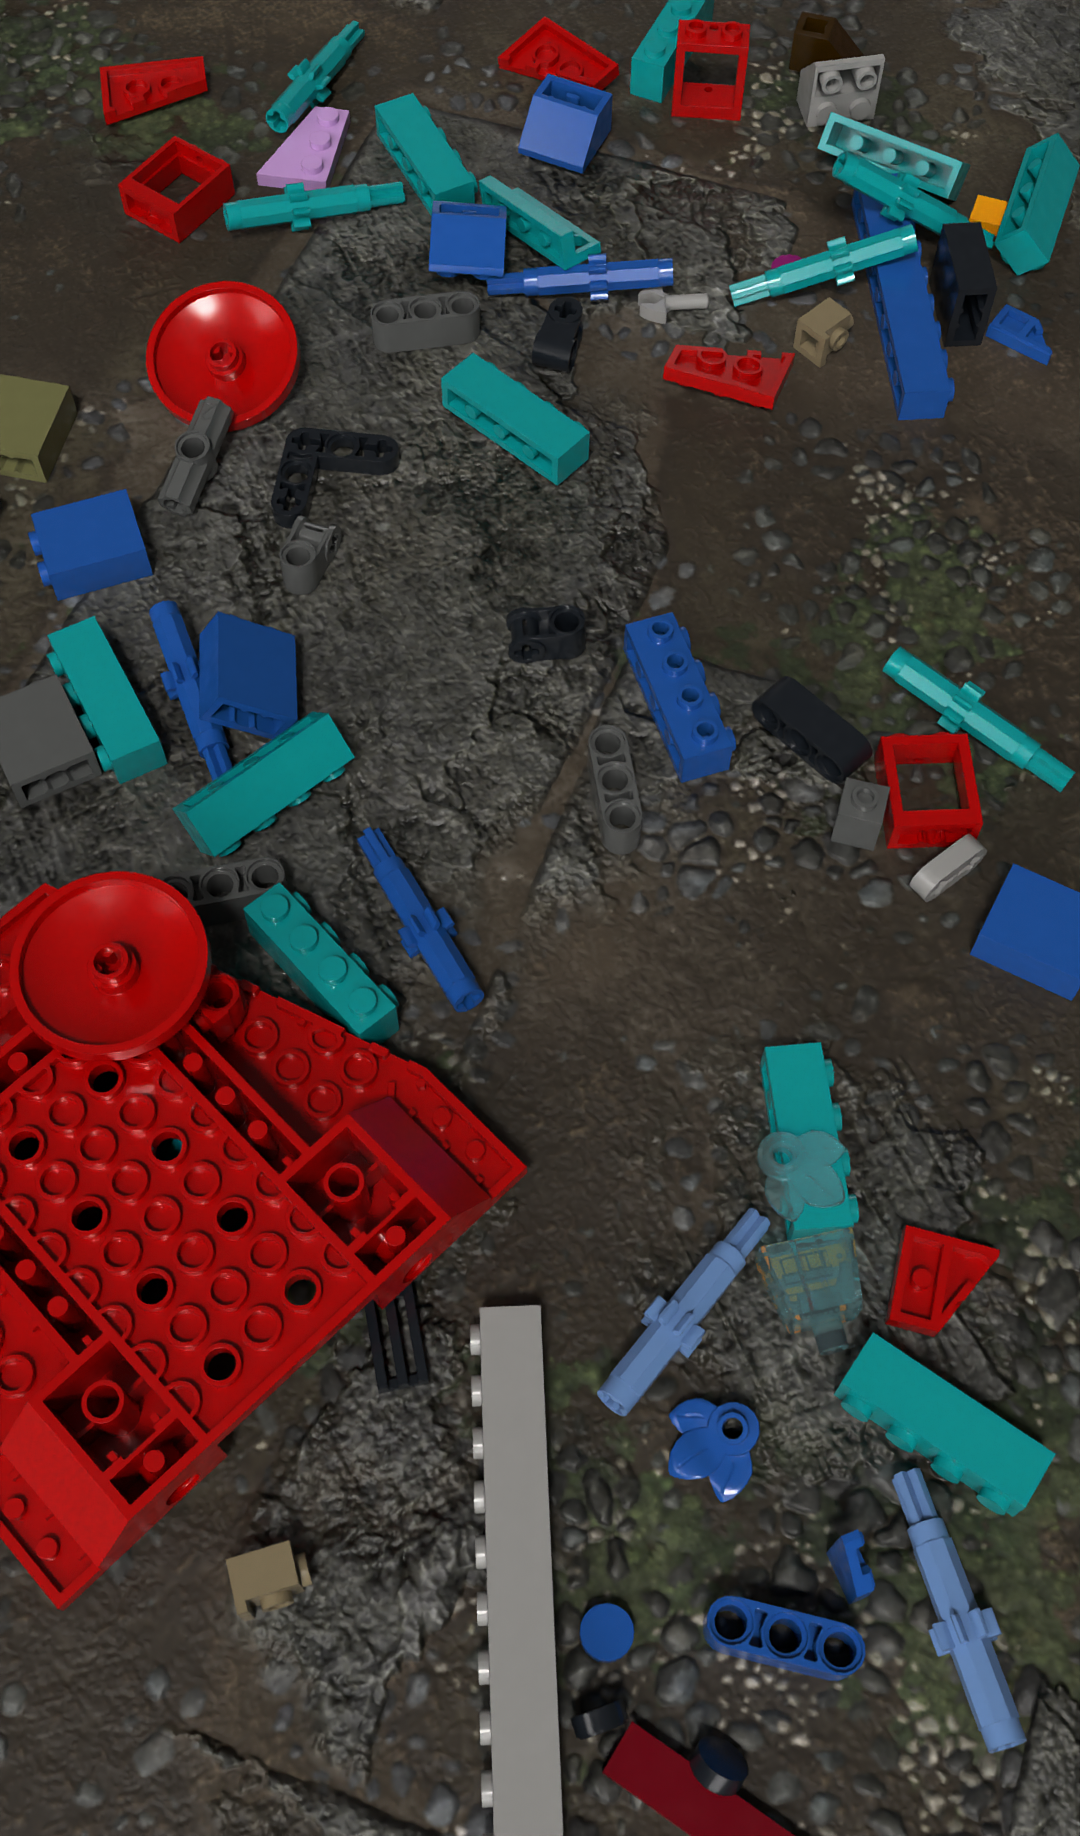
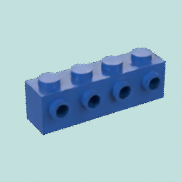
(678, 697)

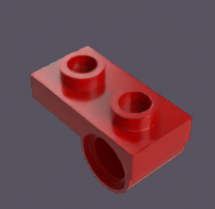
(224, 1020)

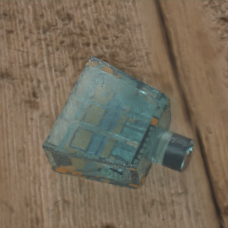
(814, 1285)

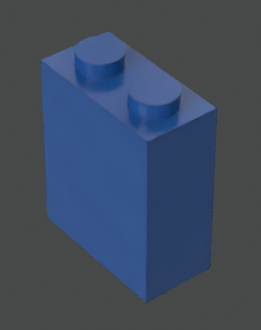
(89, 545)
(247, 676)
(1034, 932)

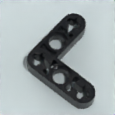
(313, 459)

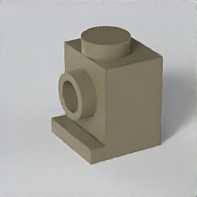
(822, 331)
(267, 1578)

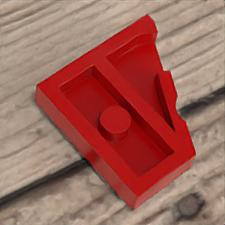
(934, 1278)

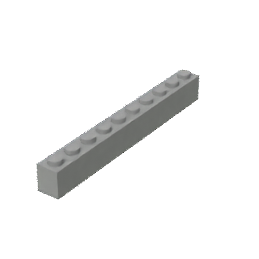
(518, 1562)

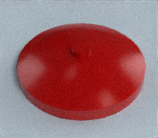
(224, 345)
(110, 966)

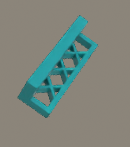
(539, 225)

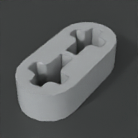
(948, 867)

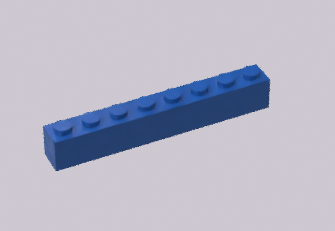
(905, 322)

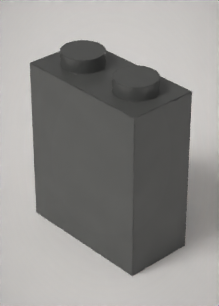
(43, 742)

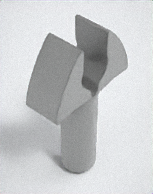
(656, 304)

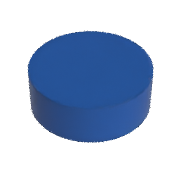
(606, 1633)

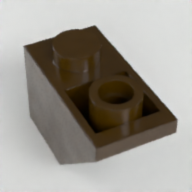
(818, 40)

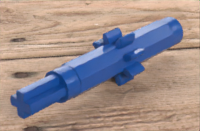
(596, 277)
(183, 682)
(423, 928)

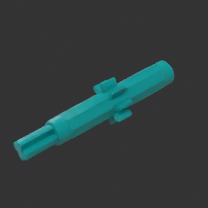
(312, 78)
(898, 194)
(301, 206)
(836, 263)
(964, 710)

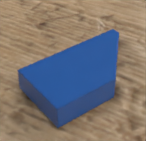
(1020, 333)
(850, 1568)

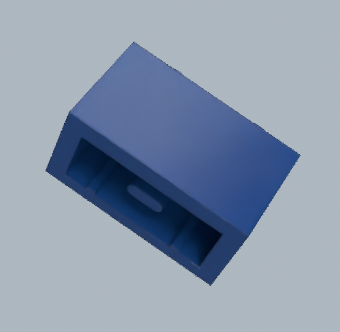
(566, 123)
(467, 239)

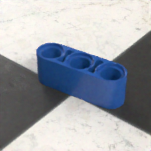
(809, 1633)

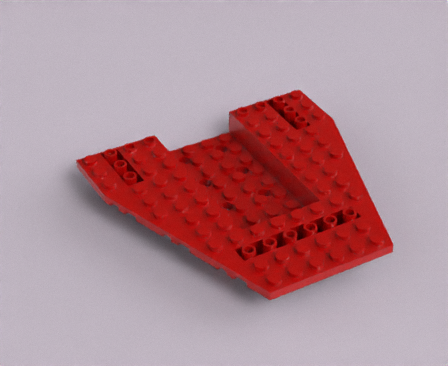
(347, 1181)

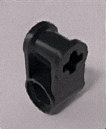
(559, 336)
(549, 632)

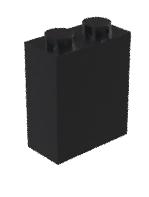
(962, 284)

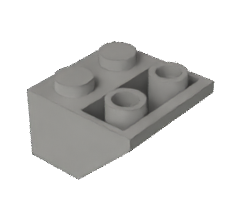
(841, 87)

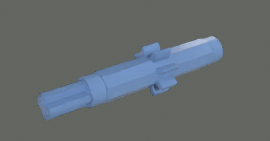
(675, 1323)
(961, 1625)

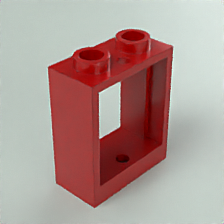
(706, 99)
(143, 186)
(928, 827)

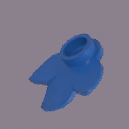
(708, 1451)

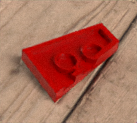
(557, 52)
(149, 85)
(742, 378)

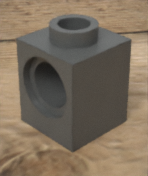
(860, 814)

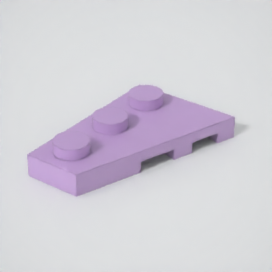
(309, 151)

